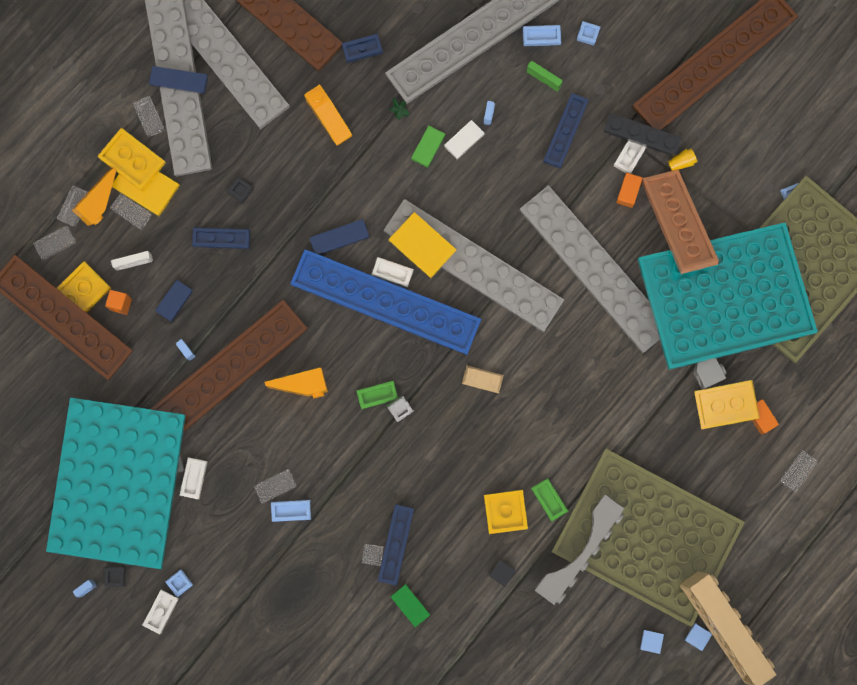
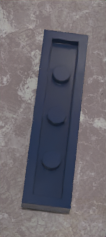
(566, 130)
(395, 545)

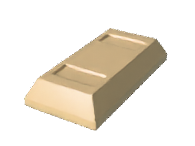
(482, 379)

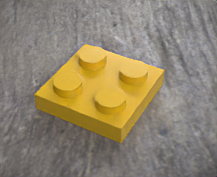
(505, 512)

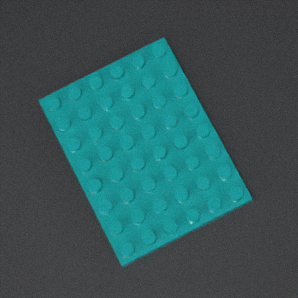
(730, 307)
(116, 483)

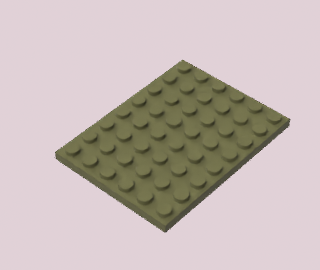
(826, 255)
(658, 540)

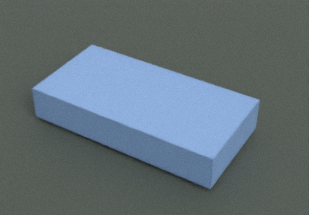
(541, 35)
(291, 510)

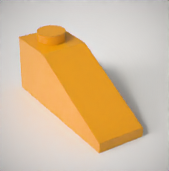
(327, 115)
(94, 203)
(304, 383)

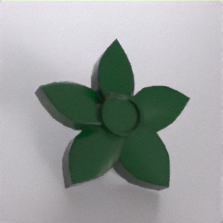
(399, 109)

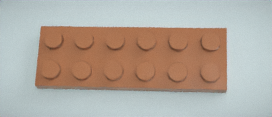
(679, 221)

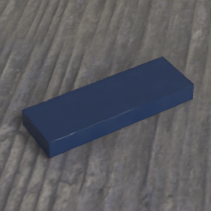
(178, 80)
(339, 237)
(221, 238)

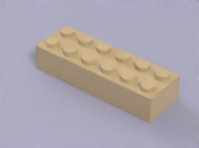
(728, 629)

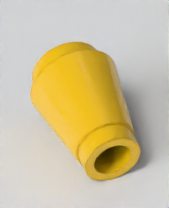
(683, 160)

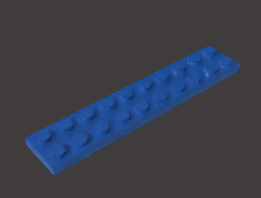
(385, 302)

